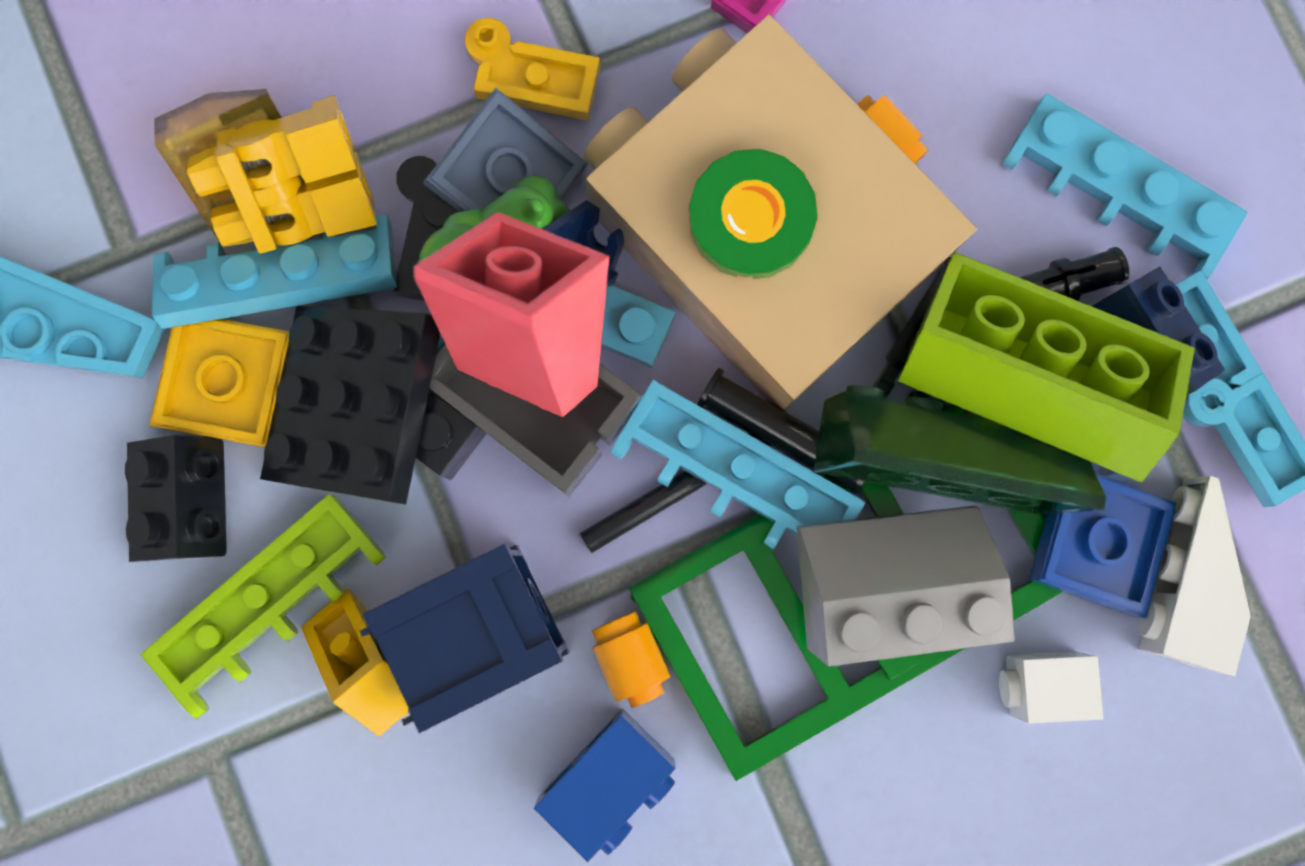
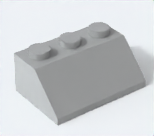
(902, 586)

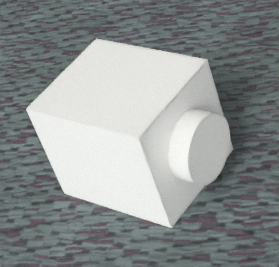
(1052, 687)

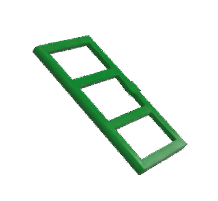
(841, 698)

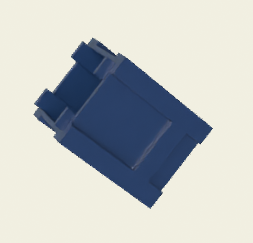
(466, 636)

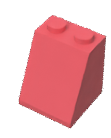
(520, 310)

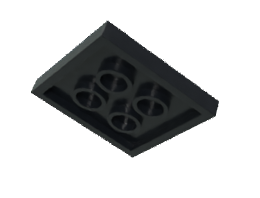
(352, 401)

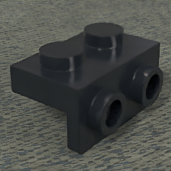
(176, 498)

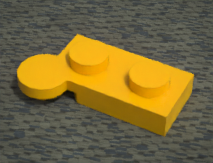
(531, 73)

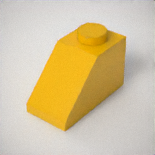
(354, 665)

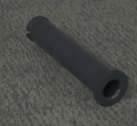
(765, 422)

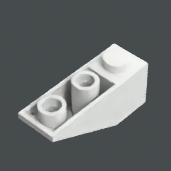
(1199, 593)

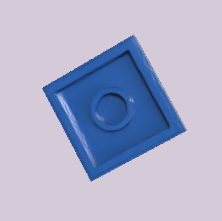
(1107, 553)

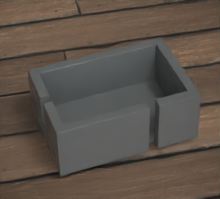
(550, 444)

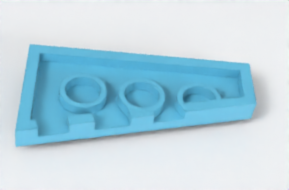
(70, 327)

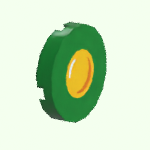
(752, 213)

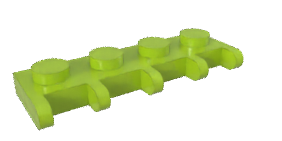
(257, 600)

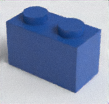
(606, 787)

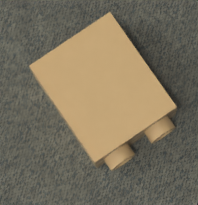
(877, 212)

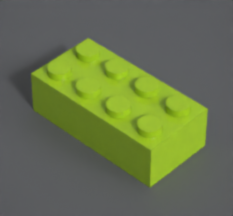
(1051, 367)

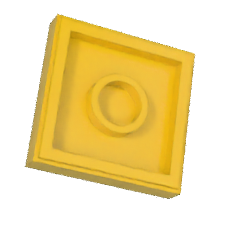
(221, 380)

